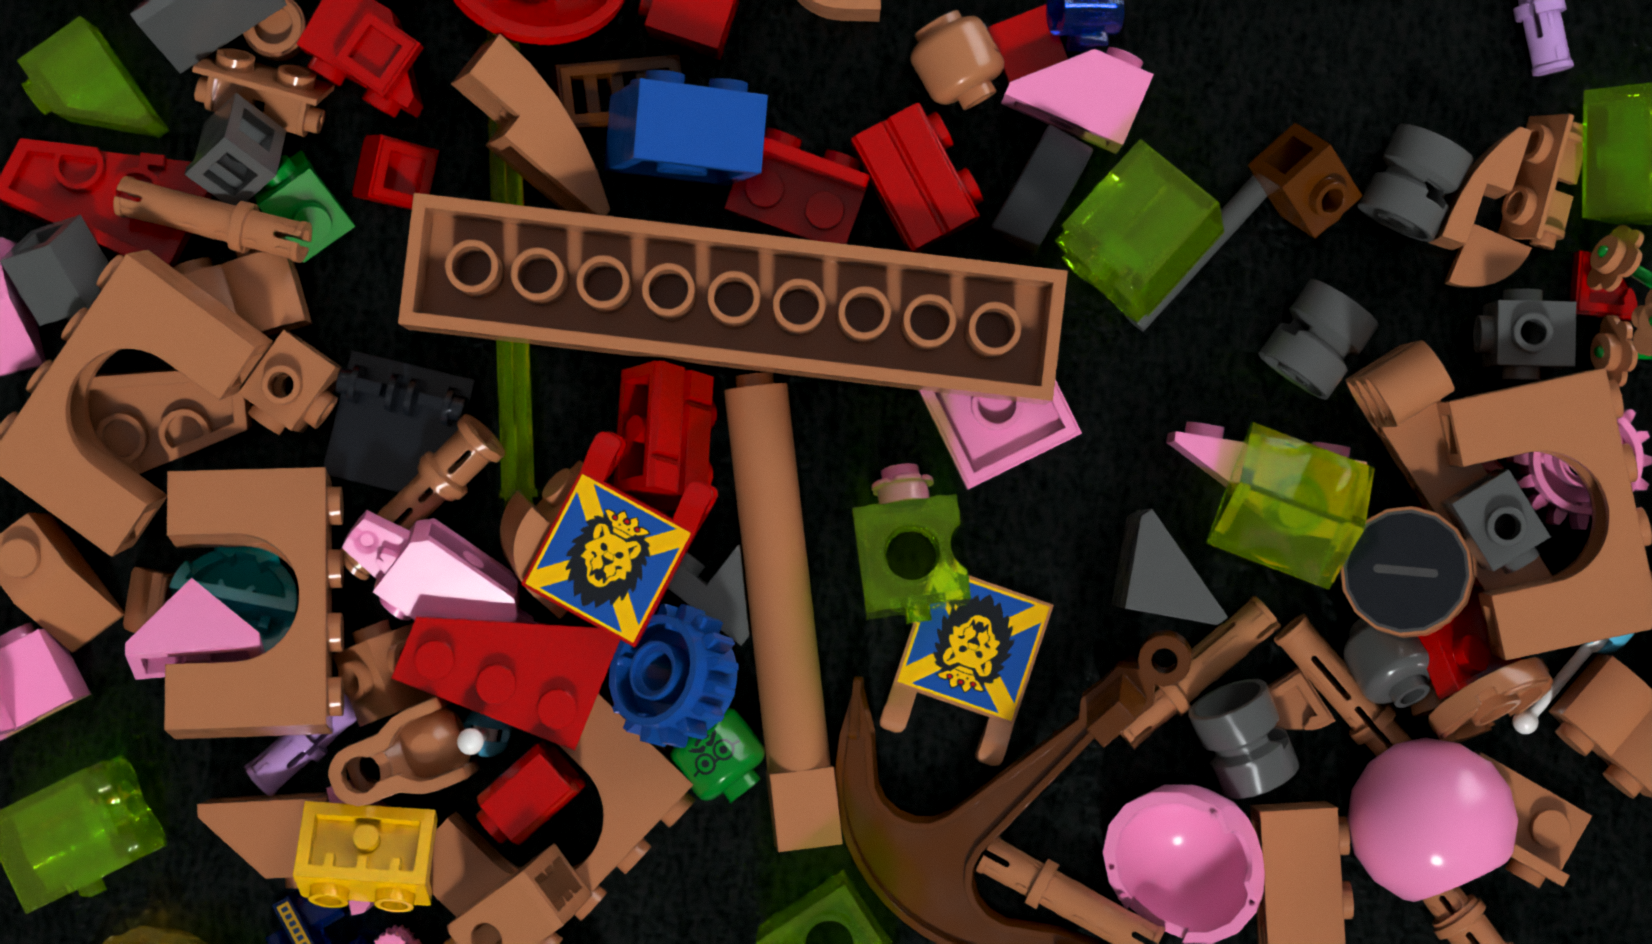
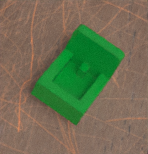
(303, 196)

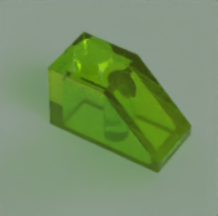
(87, 83)

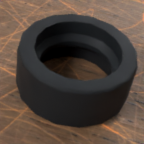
(1041, 190)

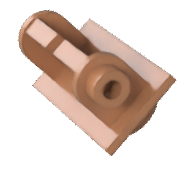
(287, 91)
(1534, 206)

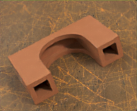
(51, 443)
(1610, 581)
(293, 682)
(636, 792)

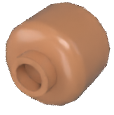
(957, 60)

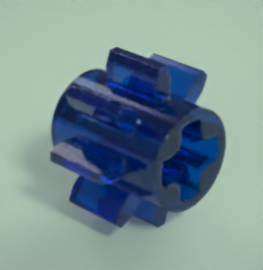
(1085, 21)

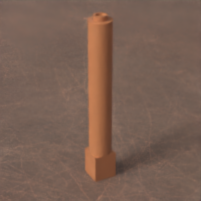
(781, 615)

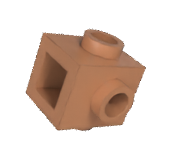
(313, 383)
(369, 670)

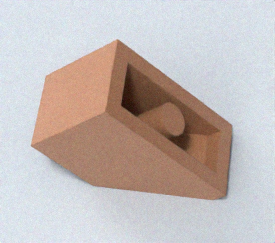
(54, 581)
(261, 829)

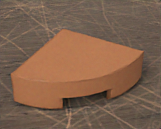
(1485, 259)
(1298, 702)

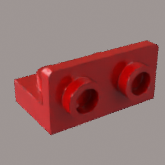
(801, 191)

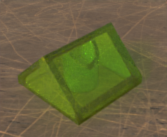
(1293, 506)

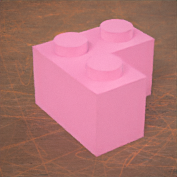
(35, 678)

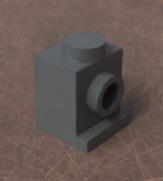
(237, 151)

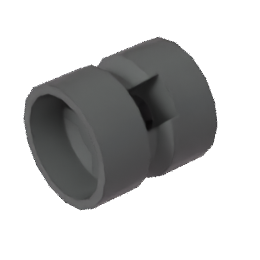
(1417, 178)
(1318, 339)
(1241, 730)

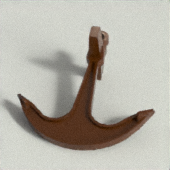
(928, 862)

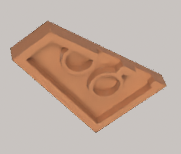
(160, 416)

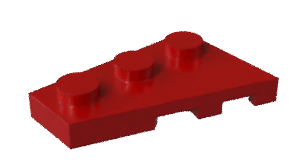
(71, 180)

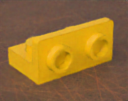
(365, 855)

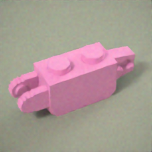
(433, 572)

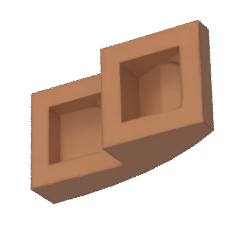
(1489, 176)

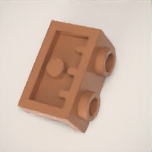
(1545, 829)

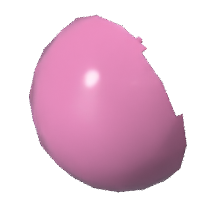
(1430, 818)
(1186, 862)

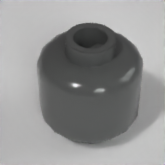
(1387, 666)

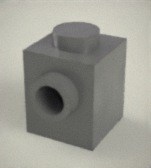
(56, 269)
(1497, 522)

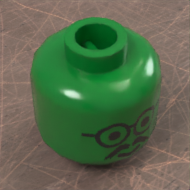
(722, 760)

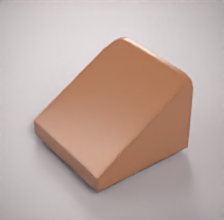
(146, 595)

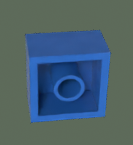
(686, 129)

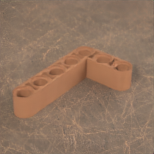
(1400, 403)

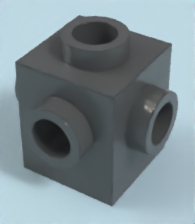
(1546, 331)

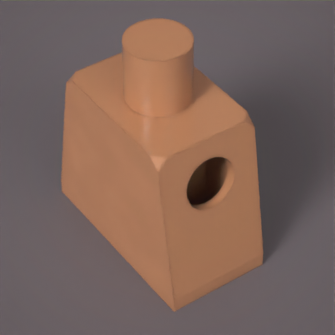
(524, 905)

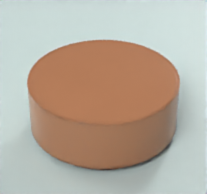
(278, 34)

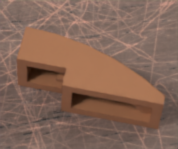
(534, 127)

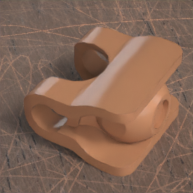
(414, 756)

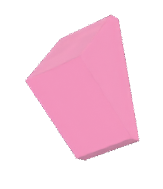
(191, 630)

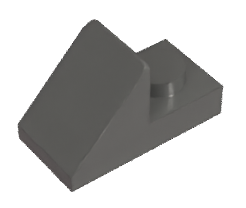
(720, 598)

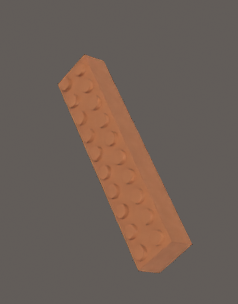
(732, 299)

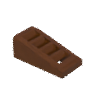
(588, 73)

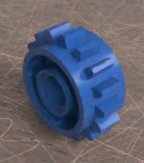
(675, 677)

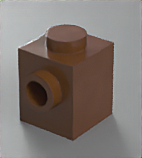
(1305, 180)

